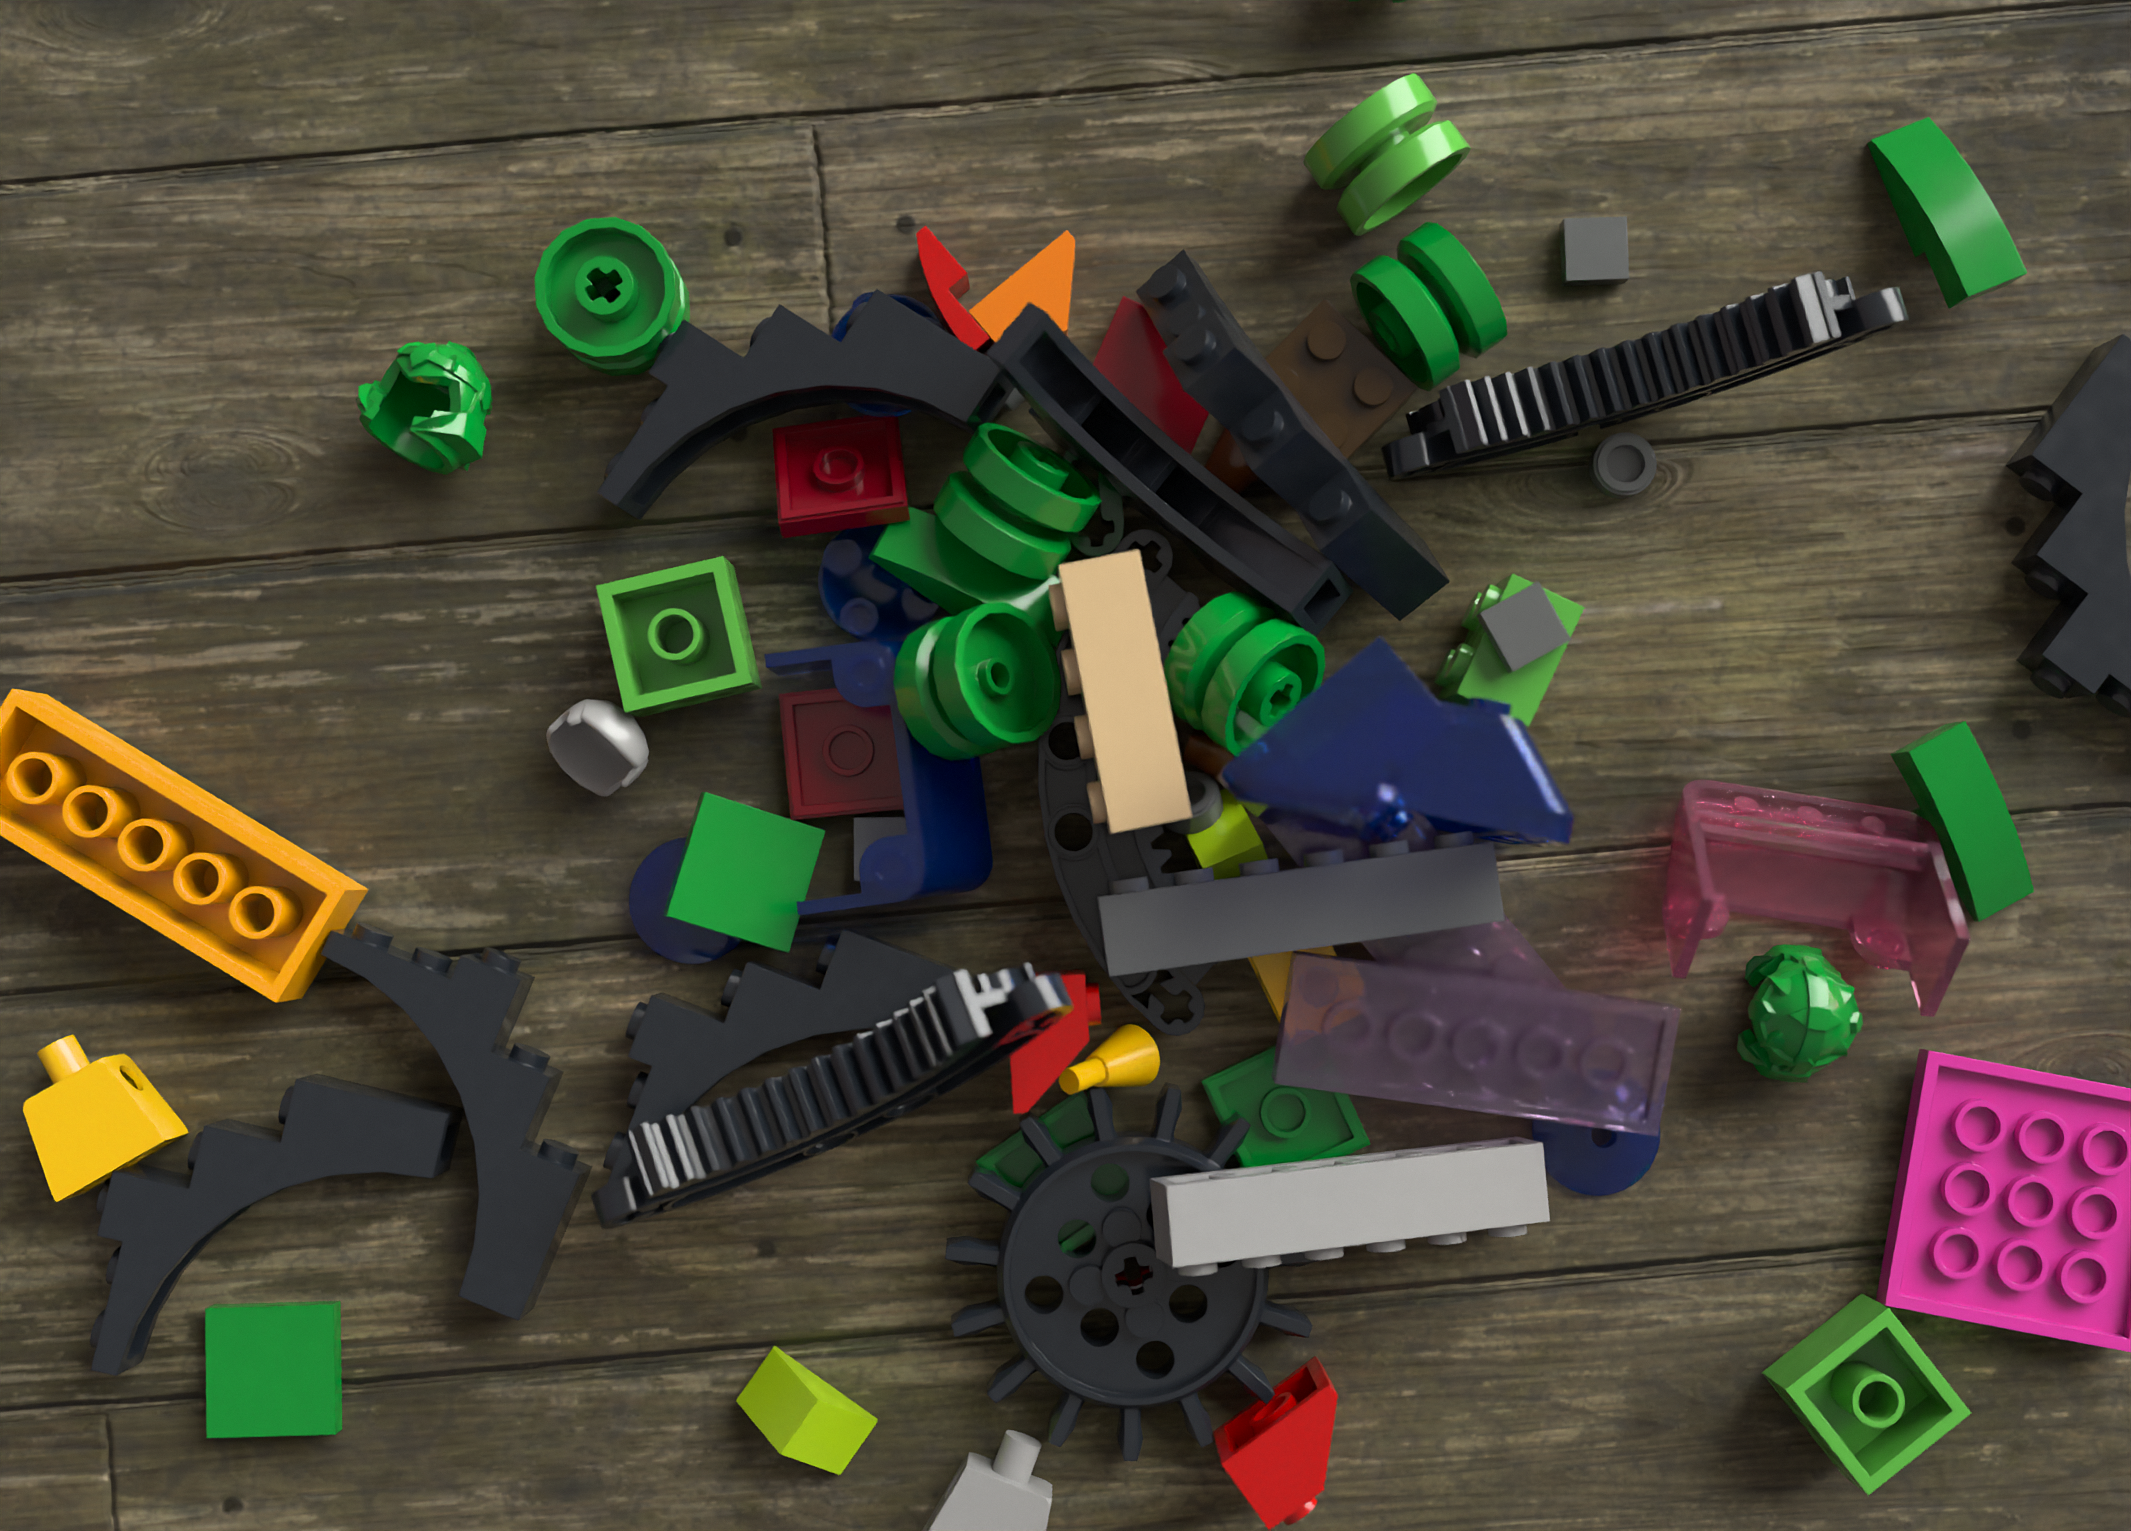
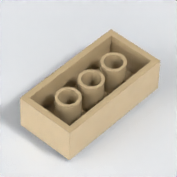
(1122, 693)

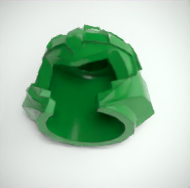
(430, 406)
(1799, 1014)

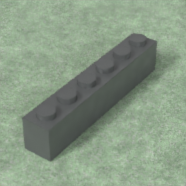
(1299, 907)

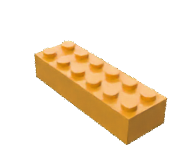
(166, 849)

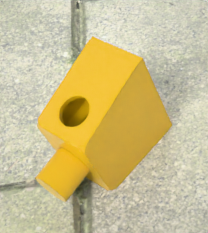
(95, 1118)

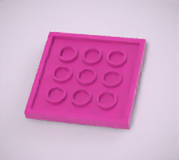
(2013, 1202)

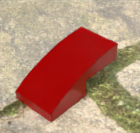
(946, 284)

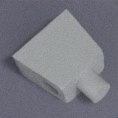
(996, 1492)

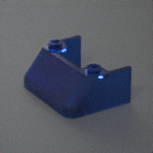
(1342, 751)
(1487, 781)
(942, 799)

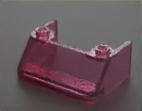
(1819, 866)

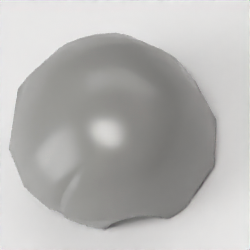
(598, 746)

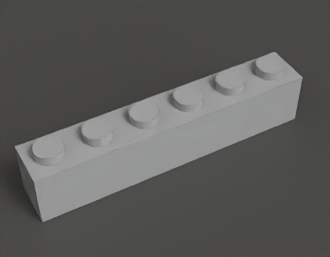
(1347, 1203)

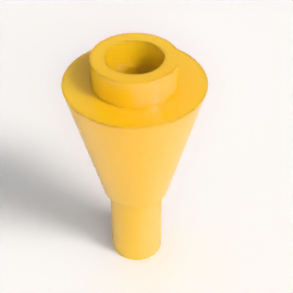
(1122, 1060)

